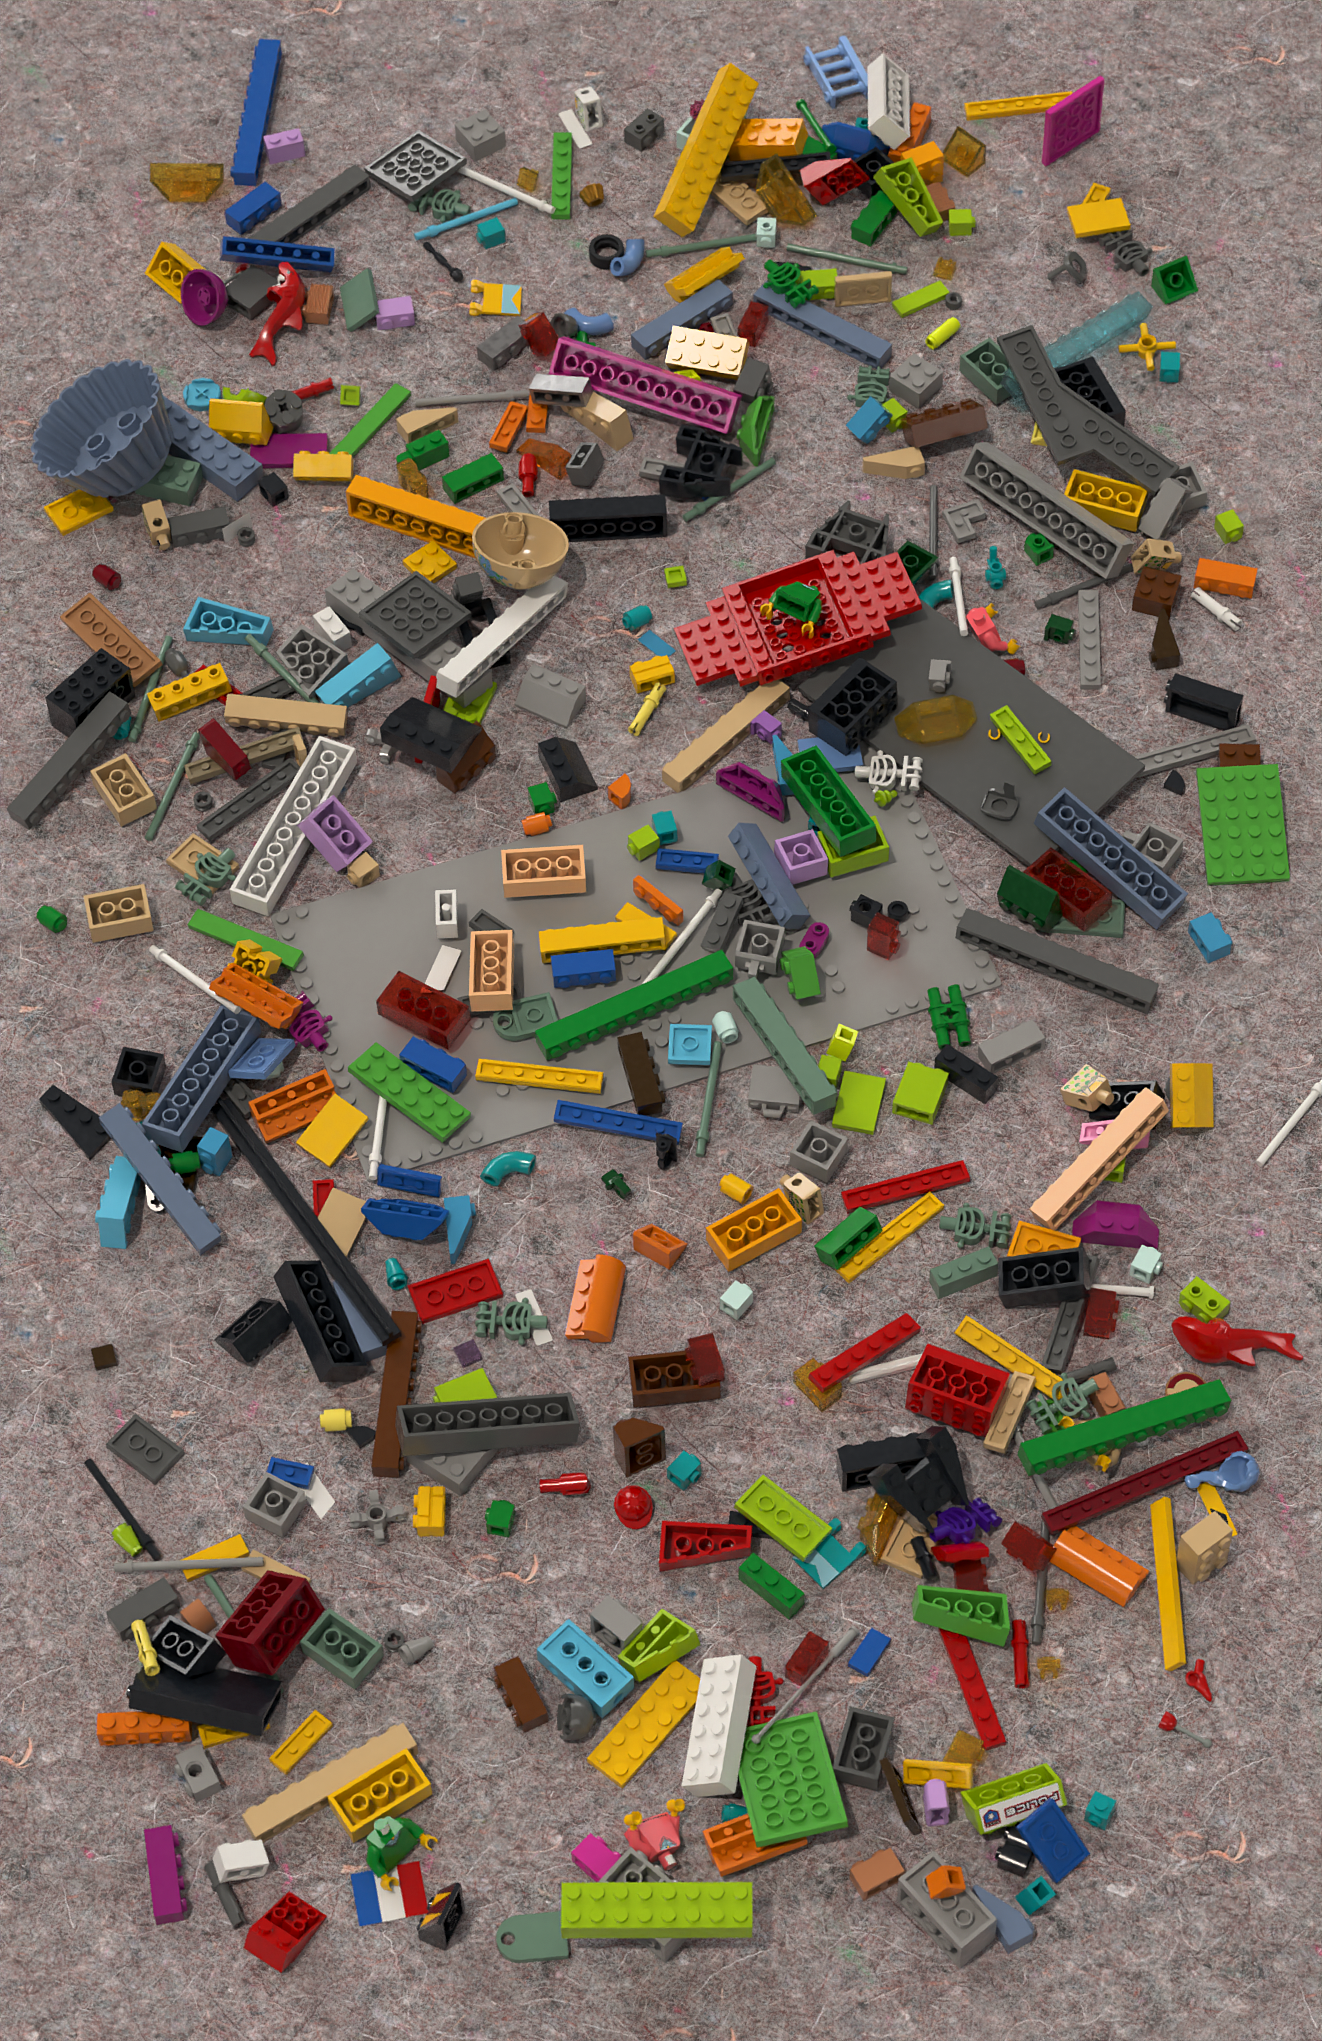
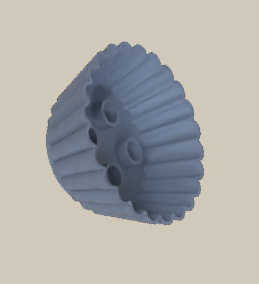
(106, 431)

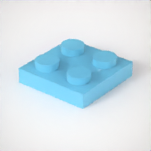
(689, 1044)

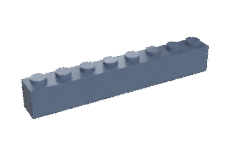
(827, 328)
(160, 1179)

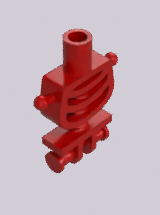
(763, 1684)

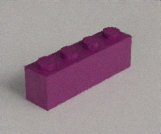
(164, 1874)

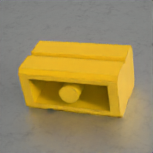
(653, 671)
(430, 1511)

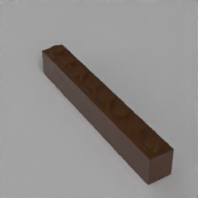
(395, 1391)

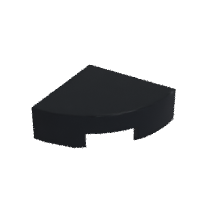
(1175, 783)
(361, 1435)

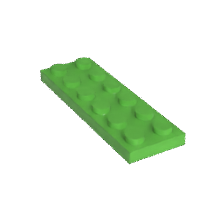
(409, 1092)

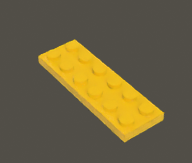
(646, 1724)

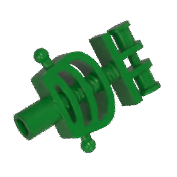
(787, 281)

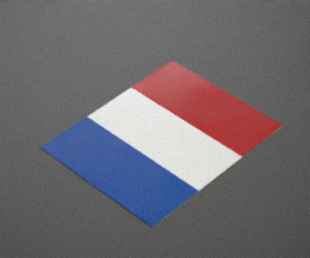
(379, 1905)

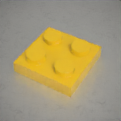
(430, 562)

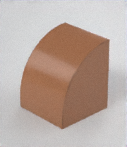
(198, 1617)

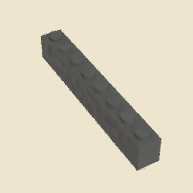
(316, 207)
(69, 760)

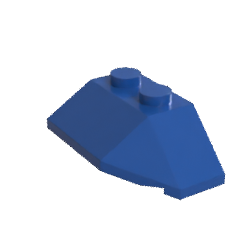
(852, 140)
(404, 1217)

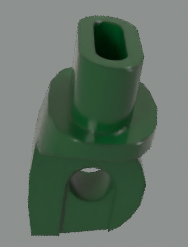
(615, 1181)

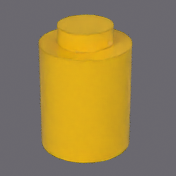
(736, 1188)

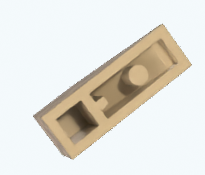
(423, 422)
(898, 464)

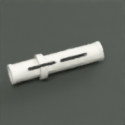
(1223, 614)

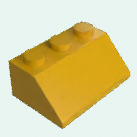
(170, 267)
(240, 421)
(1191, 1095)

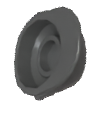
(564, 325)

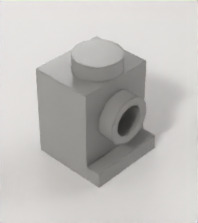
(939, 675)

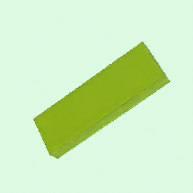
(920, 299)

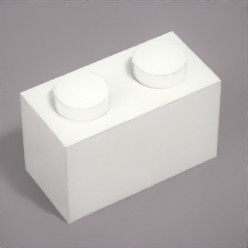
(332, 629)
(446, 913)
(240, 1860)

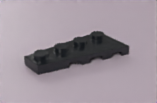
(75, 1120)

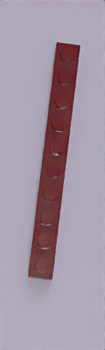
(1142, 1483)

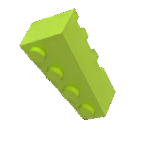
(909, 194)

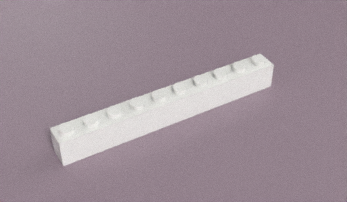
(500, 636)

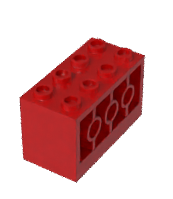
(956, 1390)

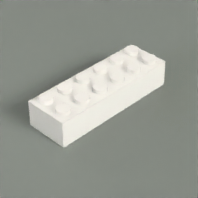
(888, 101)
(719, 1726)

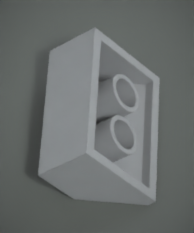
(550, 696)

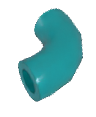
(937, 593)
(507, 1163)

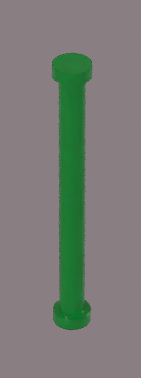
(801, 105)

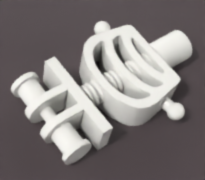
(874, 773)

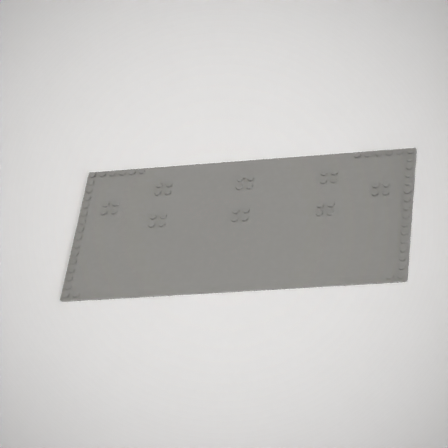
(372, 932)

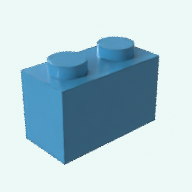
(869, 420)
(1210, 937)
(214, 1151)

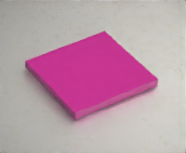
(1072, 120)

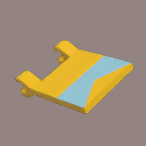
(497, 299)

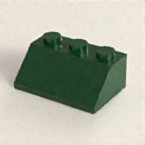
(916, 560)
(1029, 899)

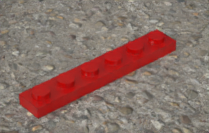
(905, 1186)
(864, 1352)
(973, 1689)

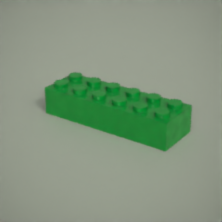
(828, 801)

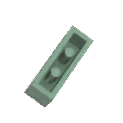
(963, 1272)

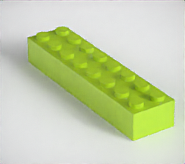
(656, 1910)

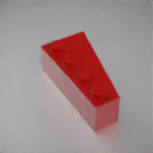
(701, 1543)

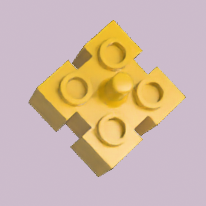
(249, 956)

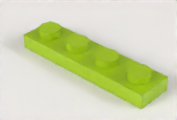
(1020, 739)

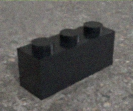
(967, 1074)

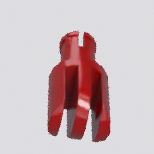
(528, 474)
(566, 1484)

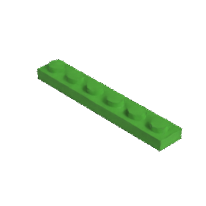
(561, 175)

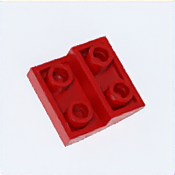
(955, 1552)

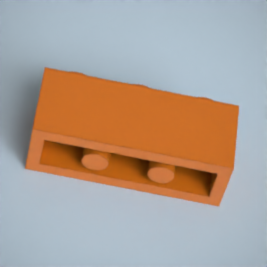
(1225, 578)

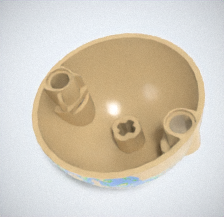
(519, 549)

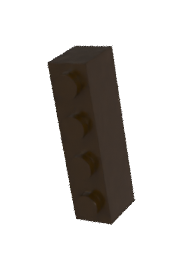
(640, 1074)

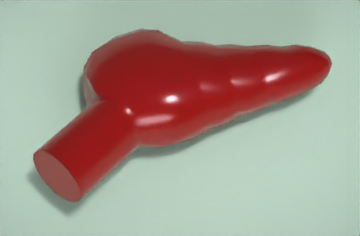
(1198, 1680)

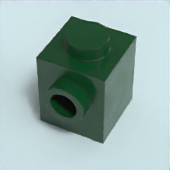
(718, 875)

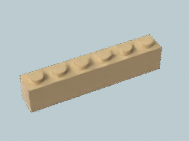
(285, 714)

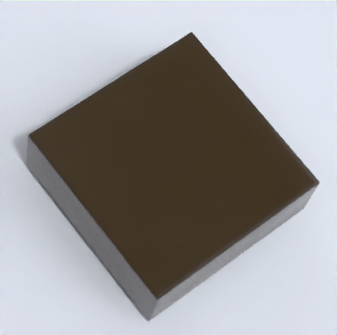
(104, 1357)

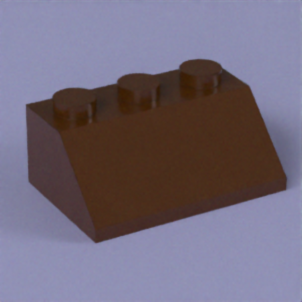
(479, 755)
(638, 1445)

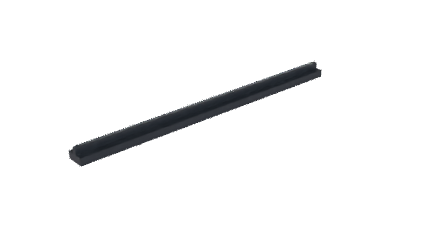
(306, 1222)

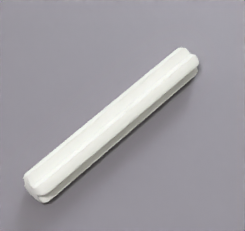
(885, 1369)

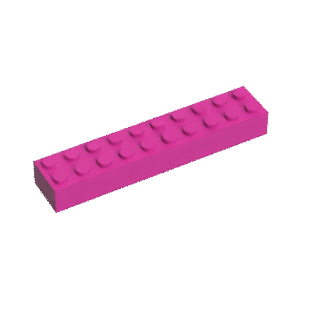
(647, 385)

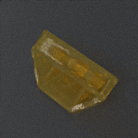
(187, 180)
(782, 194)
(936, 719)
(876, 1527)

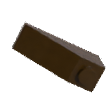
(1164, 648)

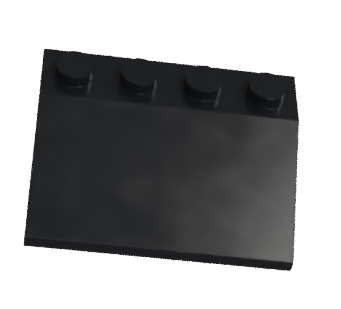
(429, 733)

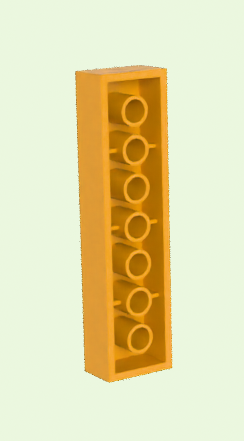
(412, 514)

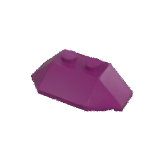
(753, 788)
(1116, 1225)

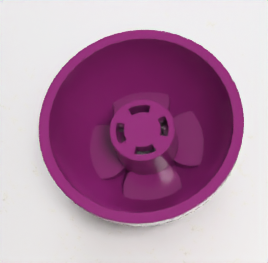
(203, 296)

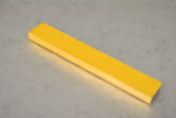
(1012, 106)
(539, 1076)
(892, 1236)
(1007, 1355)

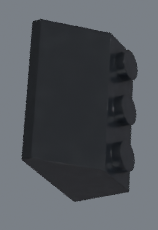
(566, 768)
(255, 1330)
(186, 1648)

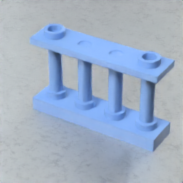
(849, 61)

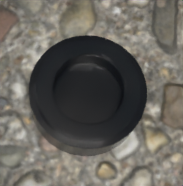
(897, 910)

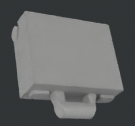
(772, 1092)

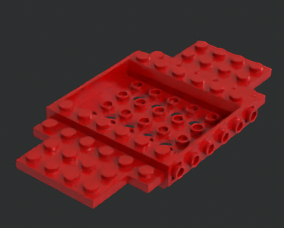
(744, 643)

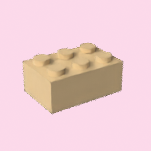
(123, 789)
(118, 913)
(1204, 1548)

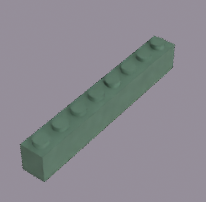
(784, 1045)

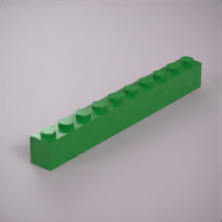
(634, 1005)
(1124, 1427)

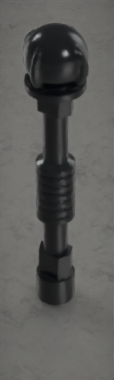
(455, 273)

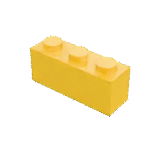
(323, 466)

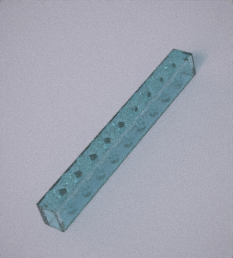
(1090, 335)

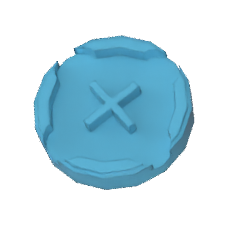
(199, 393)

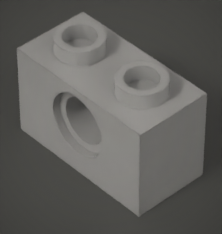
(192, 1761)

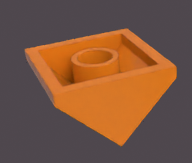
(658, 1245)

